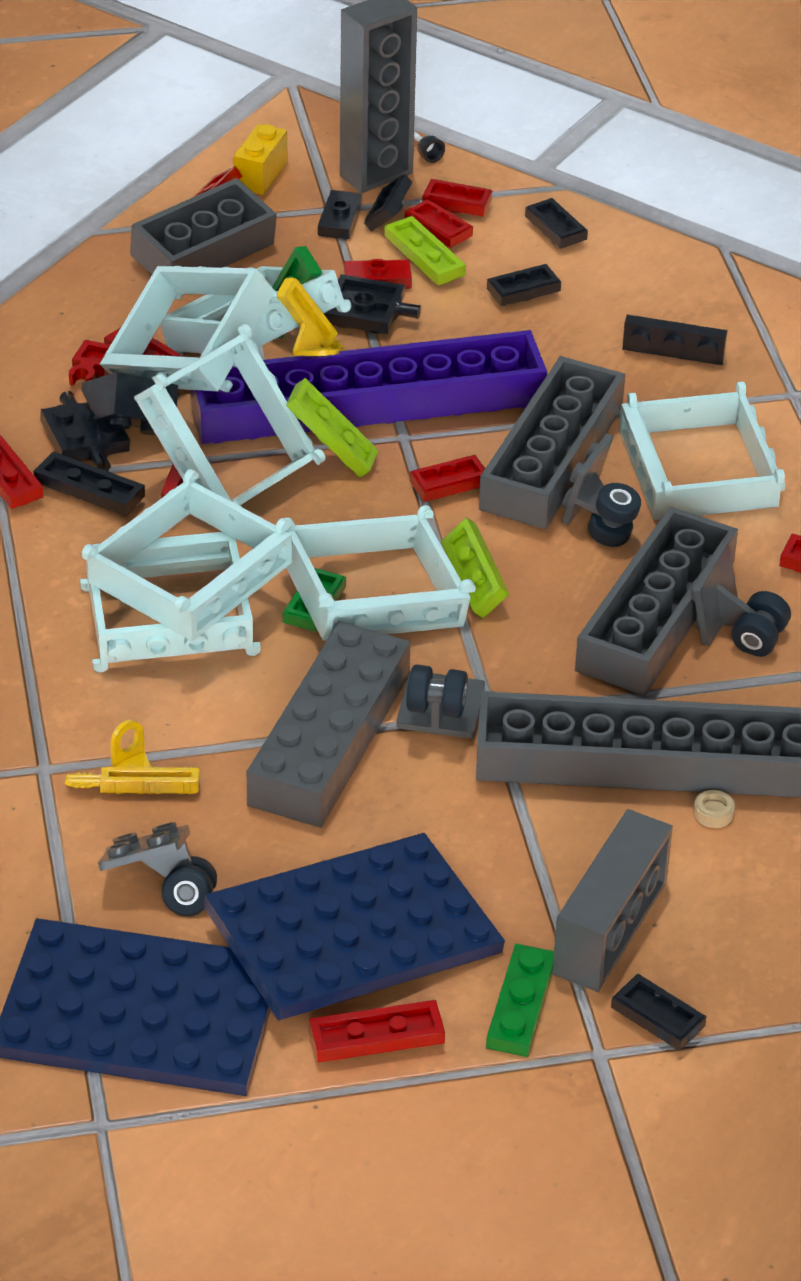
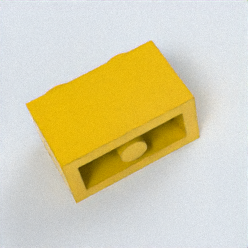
(262, 157)

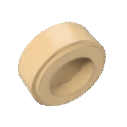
(714, 808)

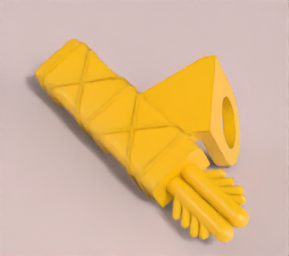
(316, 332)
(132, 771)

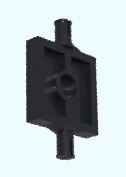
(373, 305)
(80, 435)

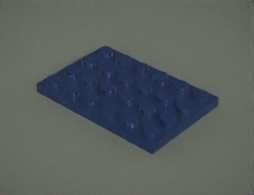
(352, 925)
(134, 1008)

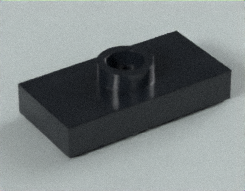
(388, 202)
(339, 214)
(556, 223)
(523, 285)
(658, 1012)

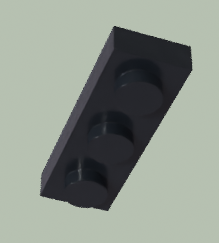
(674, 339)
(89, 483)

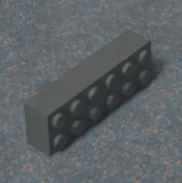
(377, 92)
(548, 440)
(651, 603)
(328, 724)

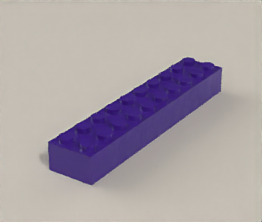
(386, 384)

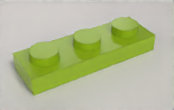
(425, 250)
(332, 428)
(474, 562)

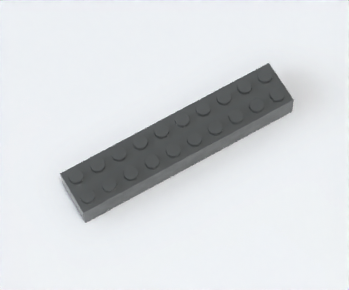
(639, 744)

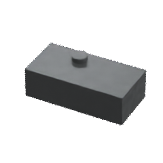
(205, 230)
(612, 900)

